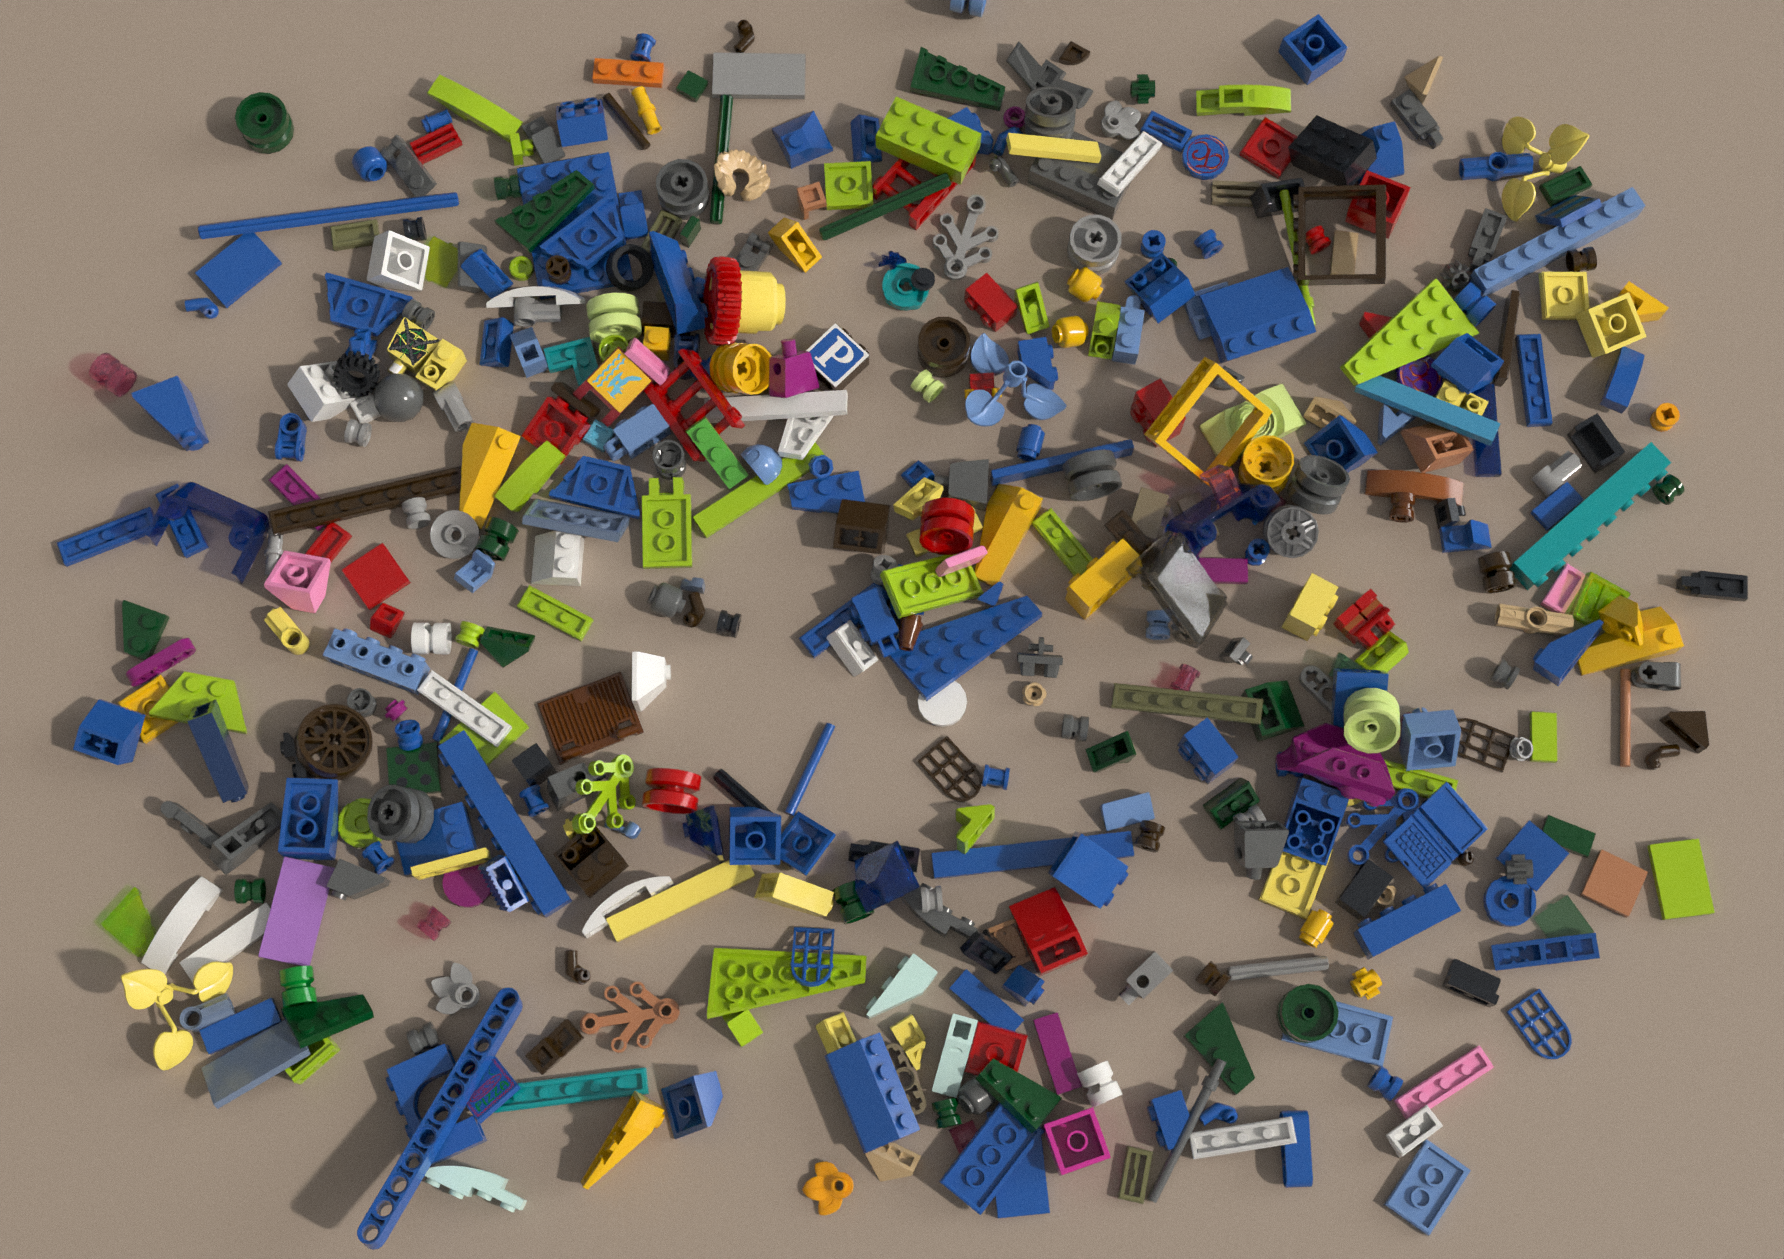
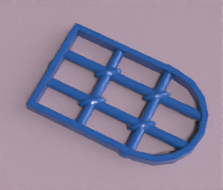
(806, 947)
(1541, 1015)

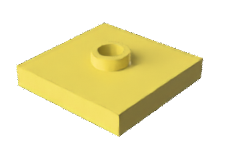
(1563, 294)

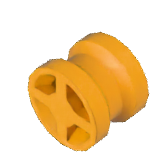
(1659, 420)

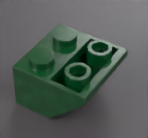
(1278, 712)

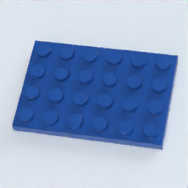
(599, 171)

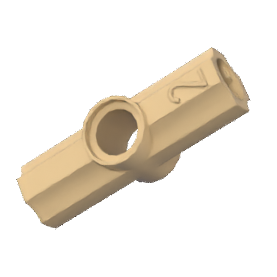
(1519, 618)

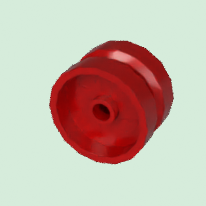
(947, 526)
(671, 791)

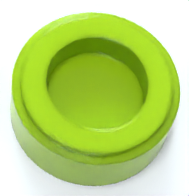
(521, 268)

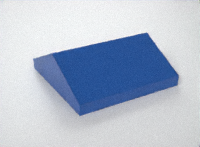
(804, 843)

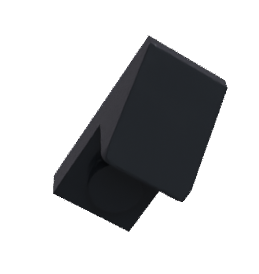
(986, 951)

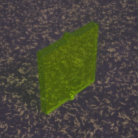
(441, 262)

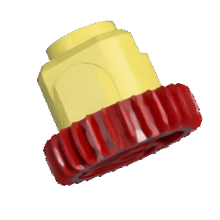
(740, 301)

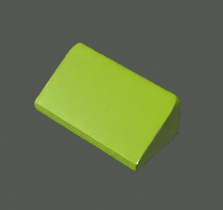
(1384, 654)

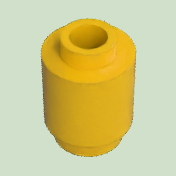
(1316, 928)

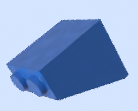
(174, 411)
(1349, 681)
(1089, 870)

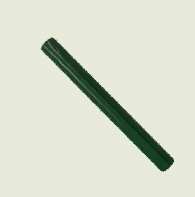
(722, 145)
(885, 206)

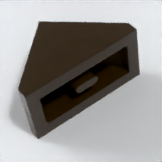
(1689, 727)

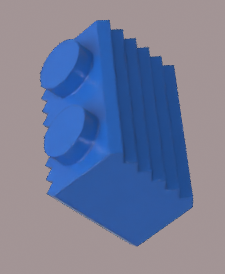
(503, 883)

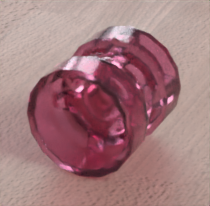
(433, 923)

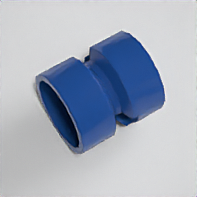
(1473, 304)

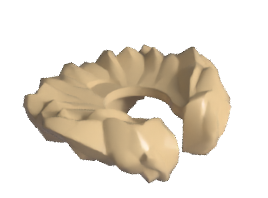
(745, 163)

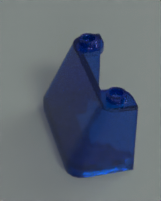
(1196, 522)

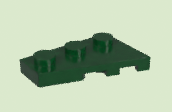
(325, 1018)
(1216, 1038)

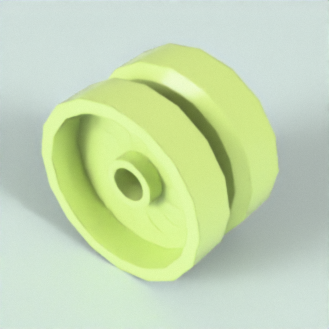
(614, 316)
(1371, 720)

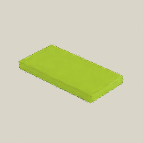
(919, 588)

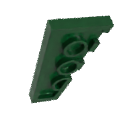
(944, 80)
(545, 211)

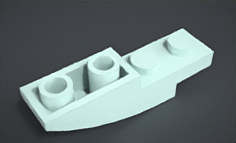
(465, 1180)

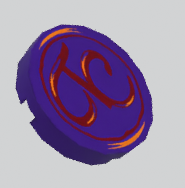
(1420, 376)

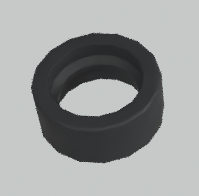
(643, 257)

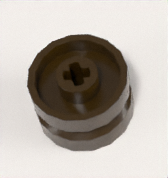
(943, 346)

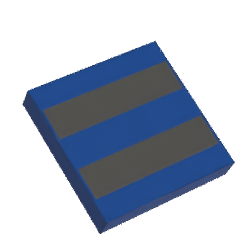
(1568, 210)

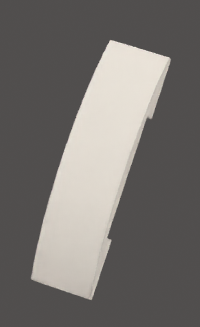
(562, 296)
(597, 920)
(179, 924)

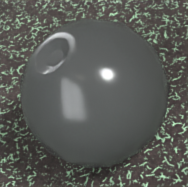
(398, 397)

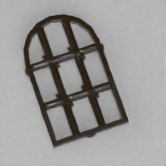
(1490, 740)
(951, 761)

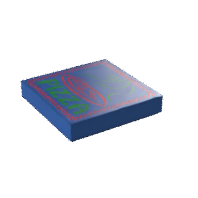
(492, 1090)

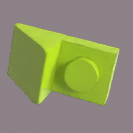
(1031, 307)
(974, 822)
(743, 1026)

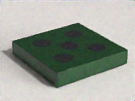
(415, 768)

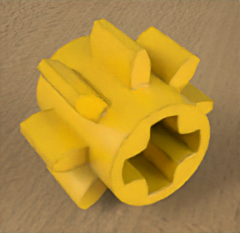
(1366, 983)

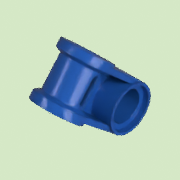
(291, 443)

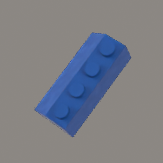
(677, 284)
(872, 1093)

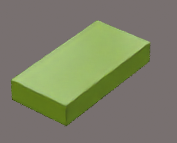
(1543, 737)

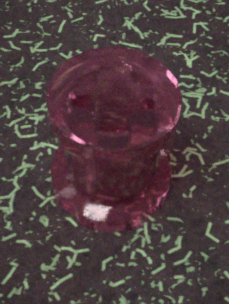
(1185, 678)

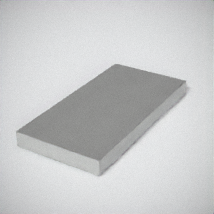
(759, 75)

